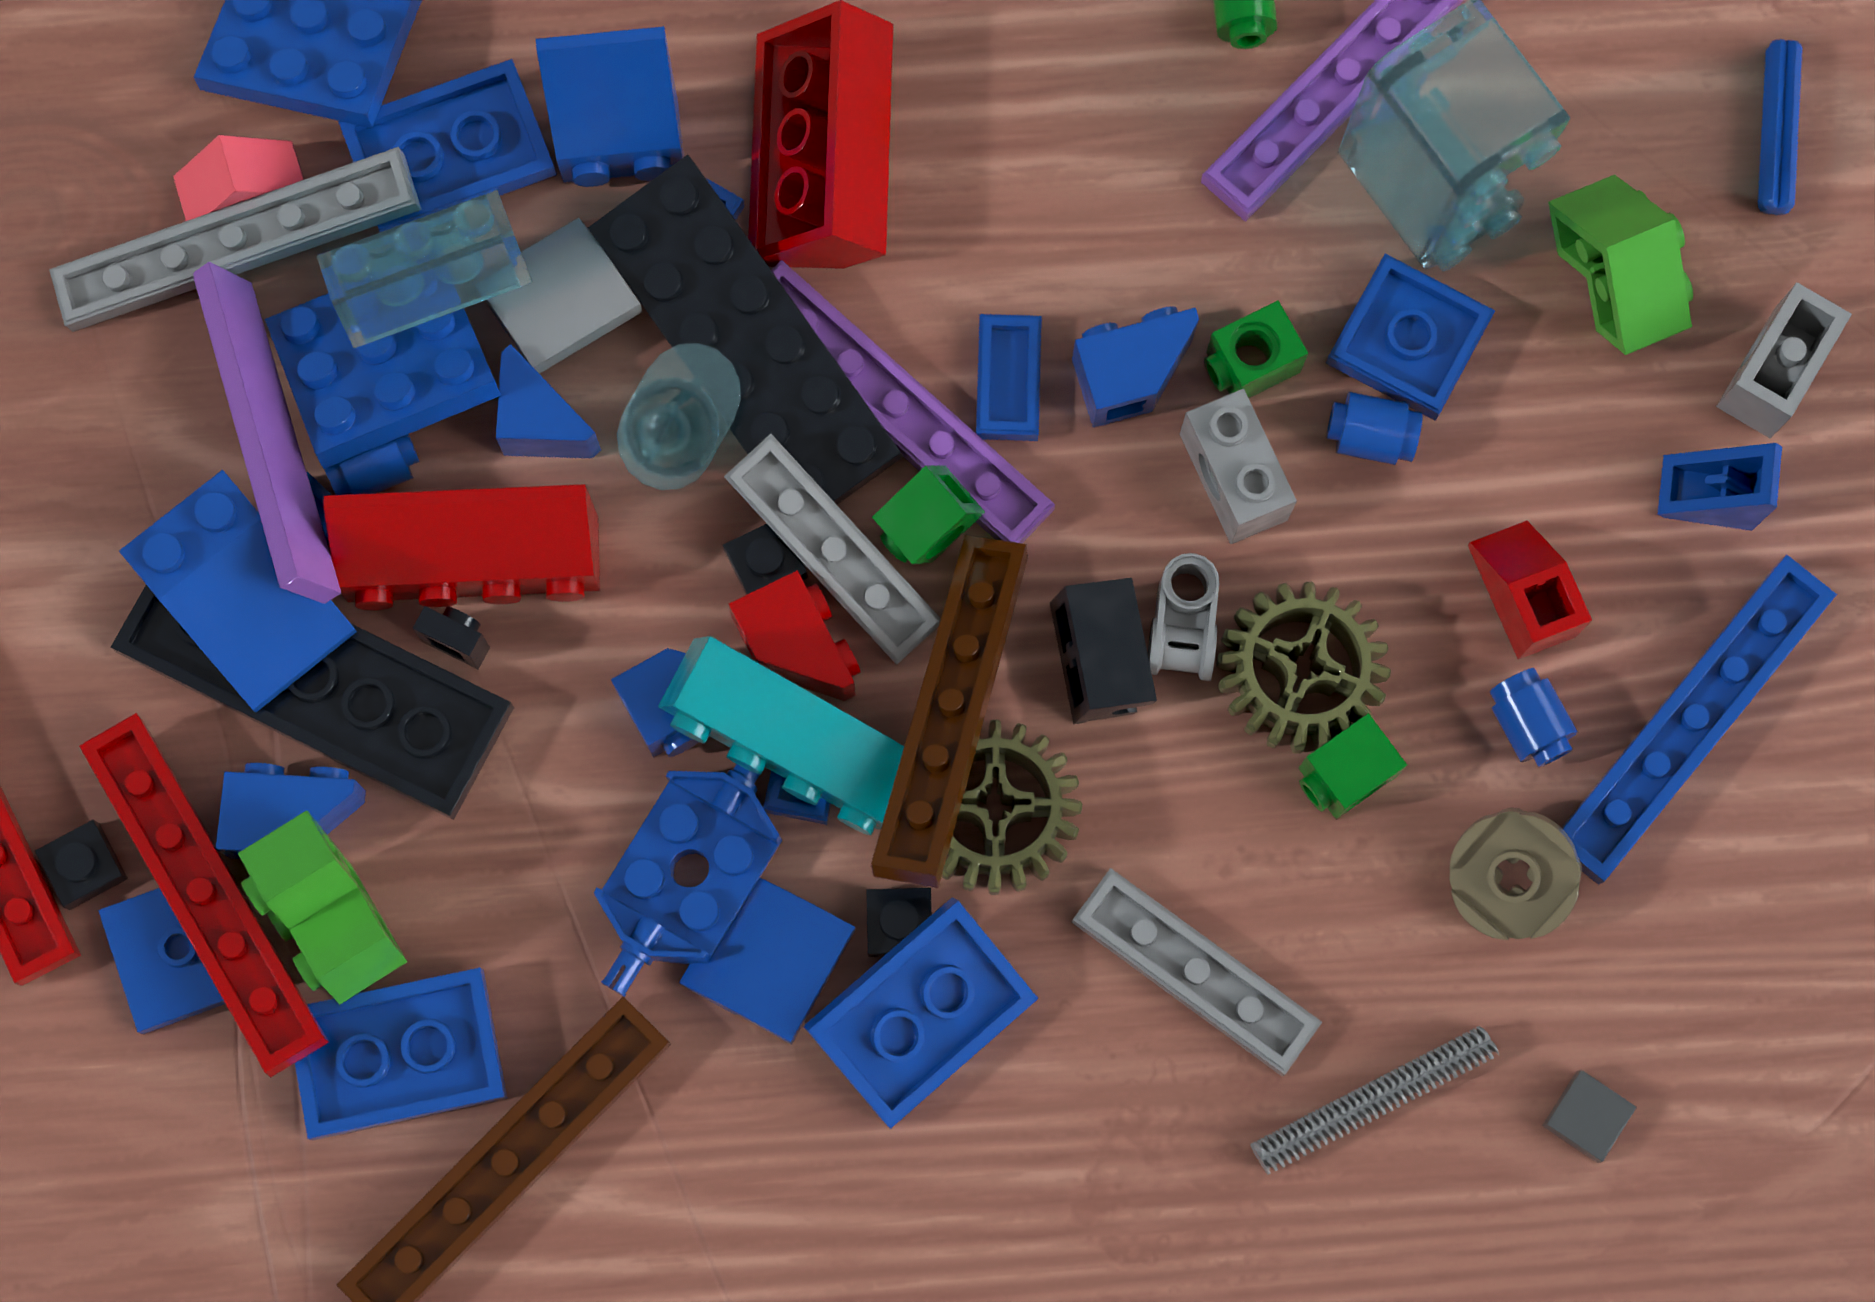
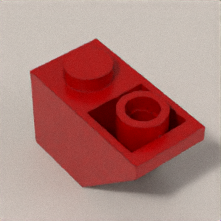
(1530, 588)
(789, 636)

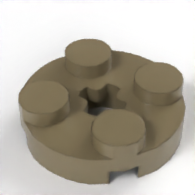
(1516, 912)

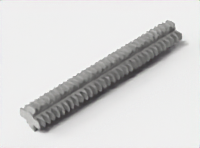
(1374, 1098)

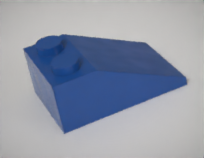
(611, 104)
(220, 584)

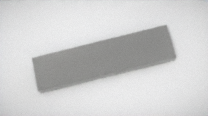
(833, 548)
(1196, 972)

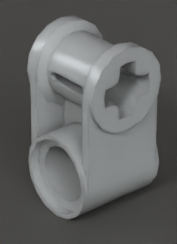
(1182, 630)

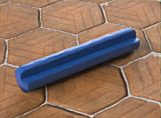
(1780, 127)

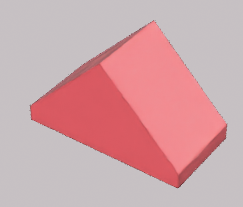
(235, 171)

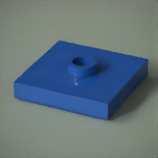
(1410, 336)
(157, 962)

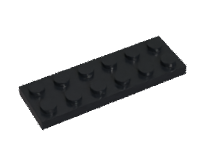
(716, 290)
(358, 706)

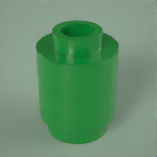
(1245, 22)

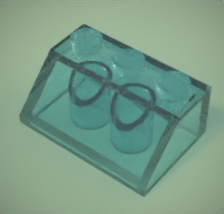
(423, 268)

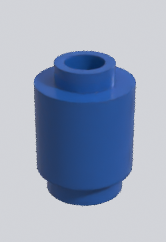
(1374, 428)
(374, 469)
(1533, 717)

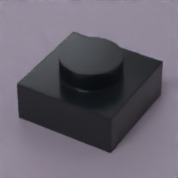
(761, 558)
(452, 634)
(81, 864)
(894, 915)

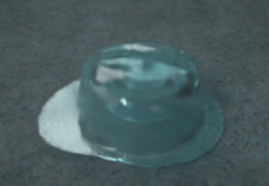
(678, 416)

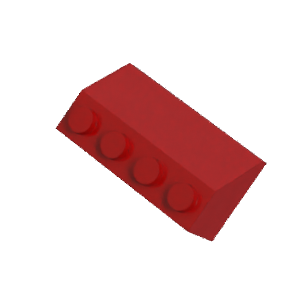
(822, 139)
(464, 545)

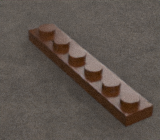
(950, 712)
(507, 1159)

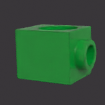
(1266, 330)
(927, 515)
(1350, 767)

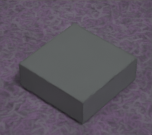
(1589, 1116)

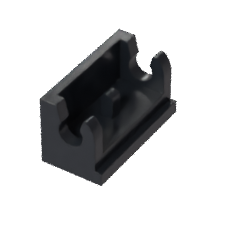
(1102, 650)

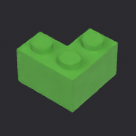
(1629, 261)
(322, 905)

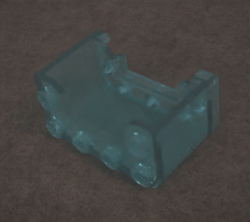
(1444, 130)

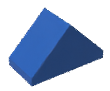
(535, 417)
(1721, 485)

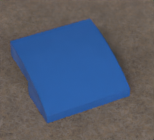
(772, 960)

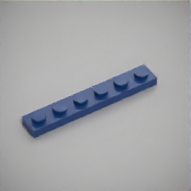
(1695, 717)

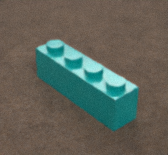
(785, 730)

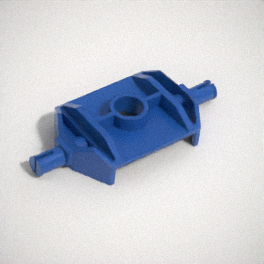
(674, 923)

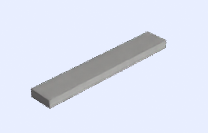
(235, 238)

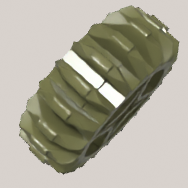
(1323, 618)
(1025, 805)

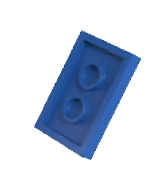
(460, 138)
(921, 1012)
(401, 1055)

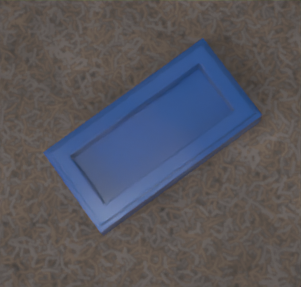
(1008, 377)

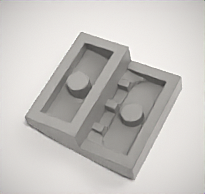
(571, 300)

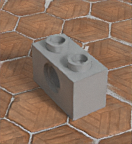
(1784, 360)
(1237, 466)

